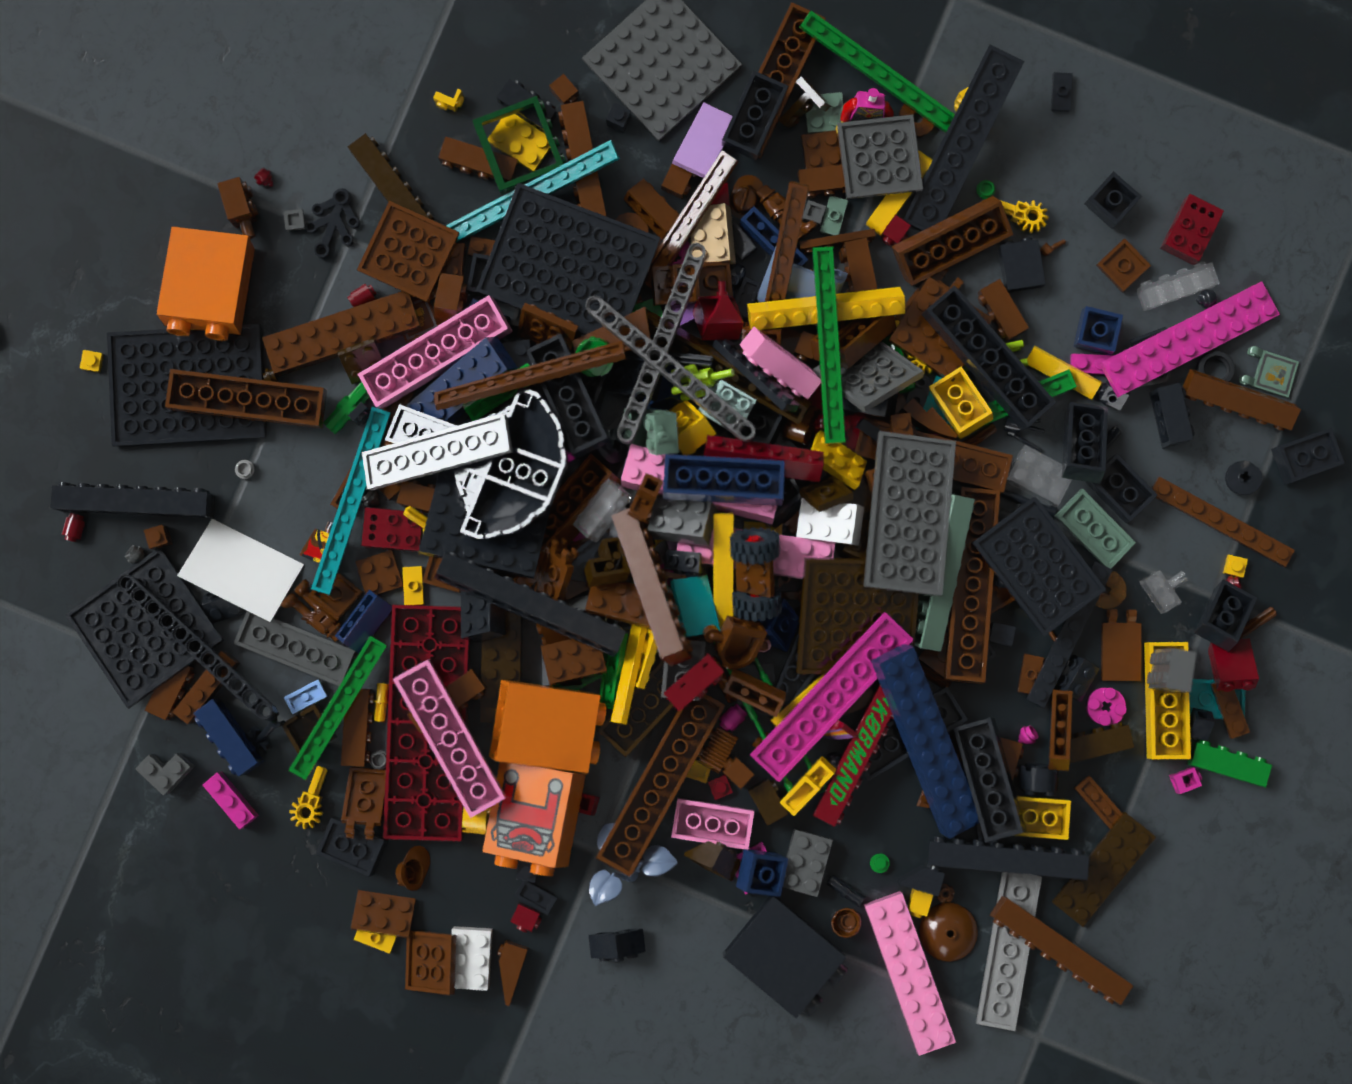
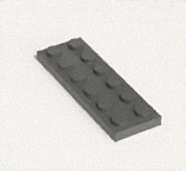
(295, 647)

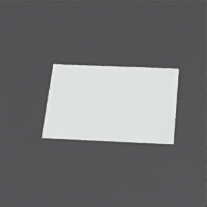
(240, 570)

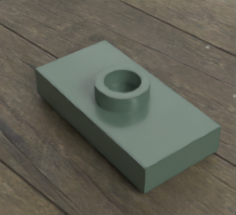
(833, 216)

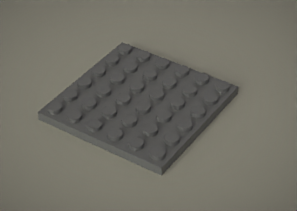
(661, 63)

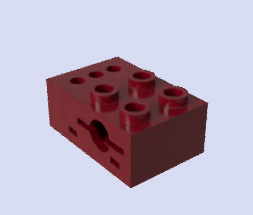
(1191, 229)
(390, 530)
(694, 682)

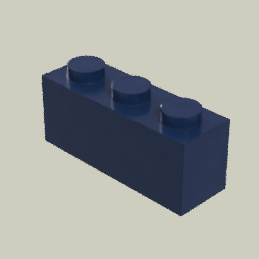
(364, 621)

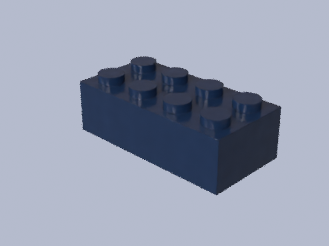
(228, 737)

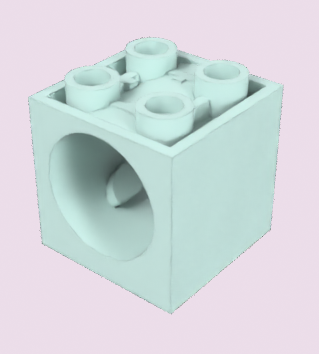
(735, 398)

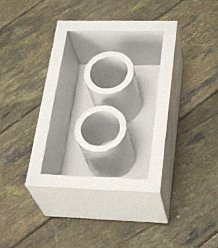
(837, 524)
(473, 957)

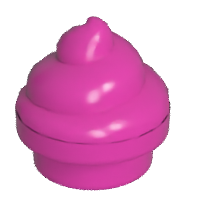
(1028, 735)

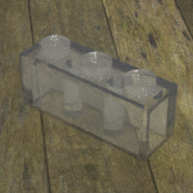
(597, 515)

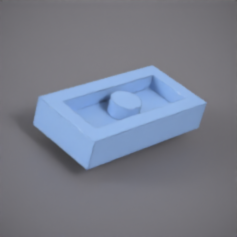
(305, 696)

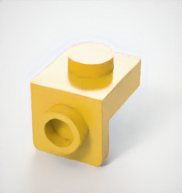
(444, 102)

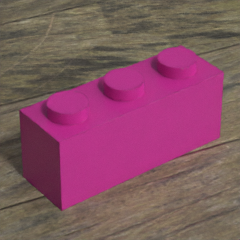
(230, 800)

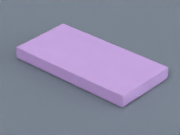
(703, 141)

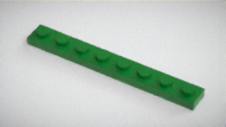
(337, 708)

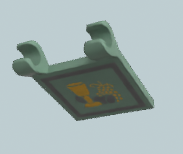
(1273, 372)

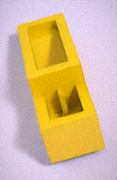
(808, 785)

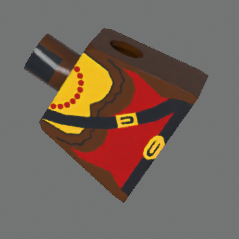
(316, 543)

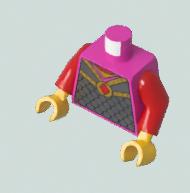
(865, 107)

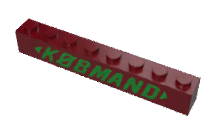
(855, 760)

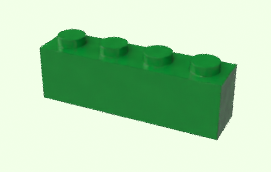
(1229, 764)

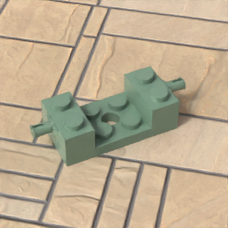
(656, 431)

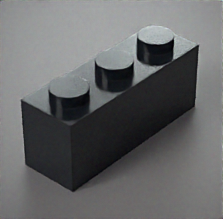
(514, 93)

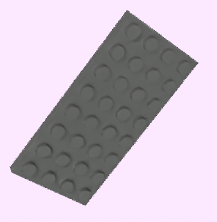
(910, 514)

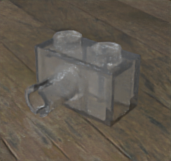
(1162, 590)

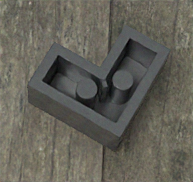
(164, 776)

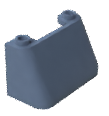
(800, 283)

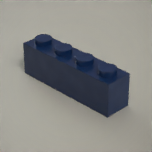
(766, 233)

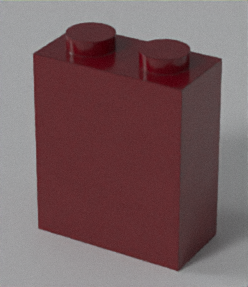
(1234, 668)

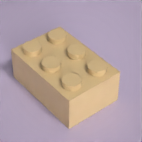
(715, 235)

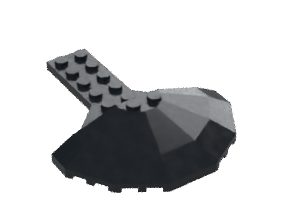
(507, 489)

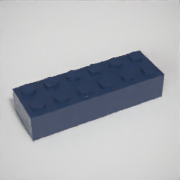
(481, 362)
(723, 479)

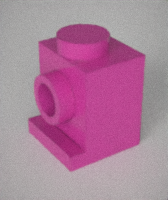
(1194, 780)

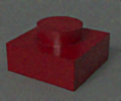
(720, 787)

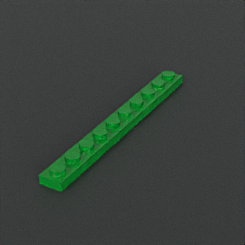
(877, 71)
(828, 345)

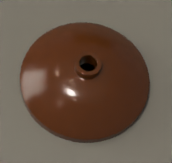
(938, 922)

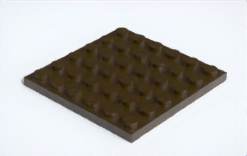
(840, 610)

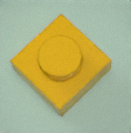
(91, 361)
(1235, 566)

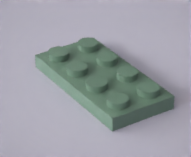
(1095, 529)

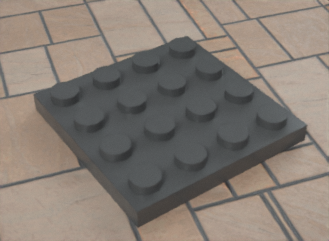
(879, 157)
(876, 377)

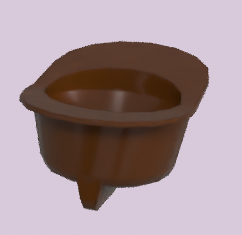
(744, 195)
(413, 868)

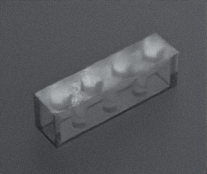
(1178, 286)

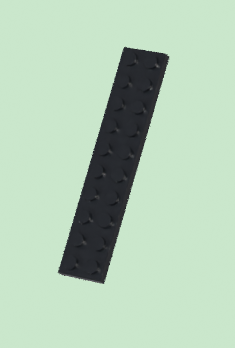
(964, 138)

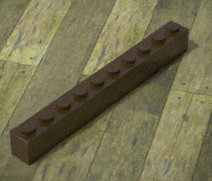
(690, 344)

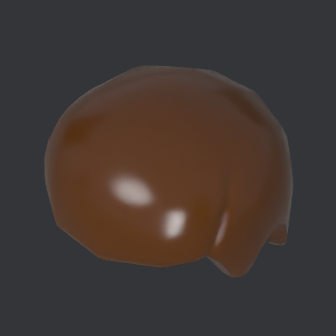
(846, 923)

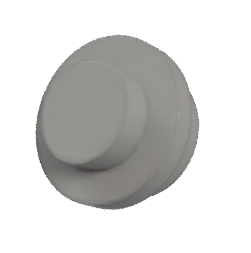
(244, 469)

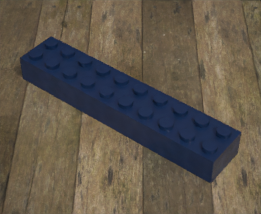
(926, 740)

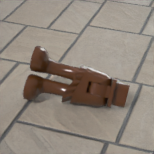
(774, 205)
(318, 618)

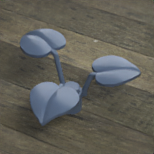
(607, 887)

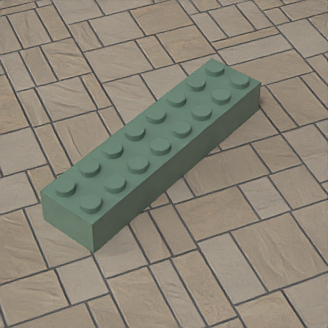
(935, 610)

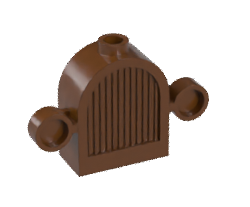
(738, 641)

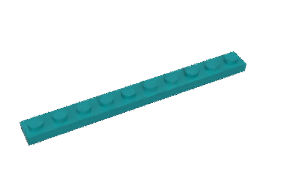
(547, 183)
(349, 504)

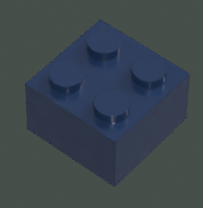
(1098, 330)
(762, 872)

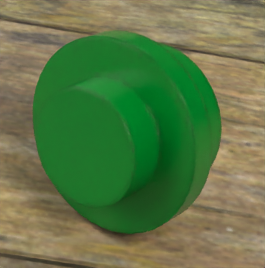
(985, 189)
(879, 863)

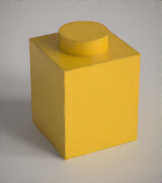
(919, 903)

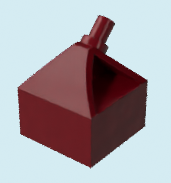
(718, 316)

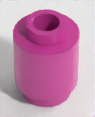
(732, 718)

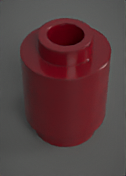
(362, 295)
(73, 527)

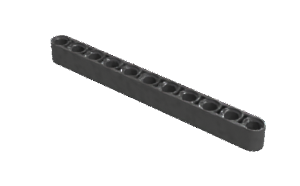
(662, 333)
(665, 360)

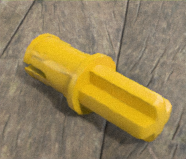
(381, 702)

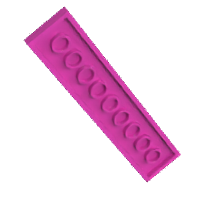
(1189, 339)
(828, 699)

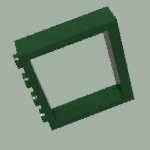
(502, 113)

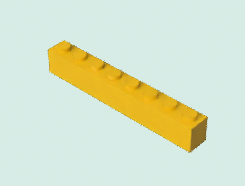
(849, 307)

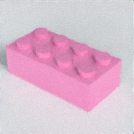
(780, 363)
(712, 823)

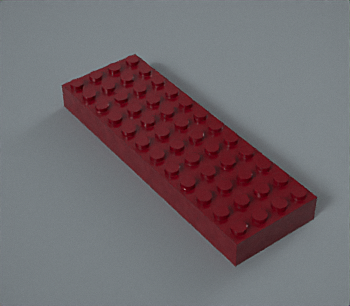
(417, 790)

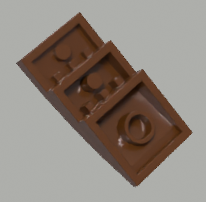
(664, 278)

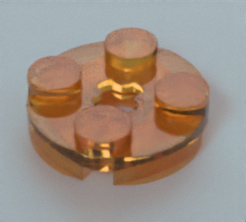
(1116, 595)

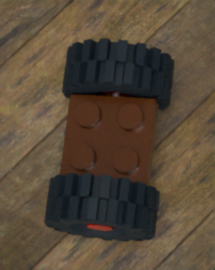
(754, 559)

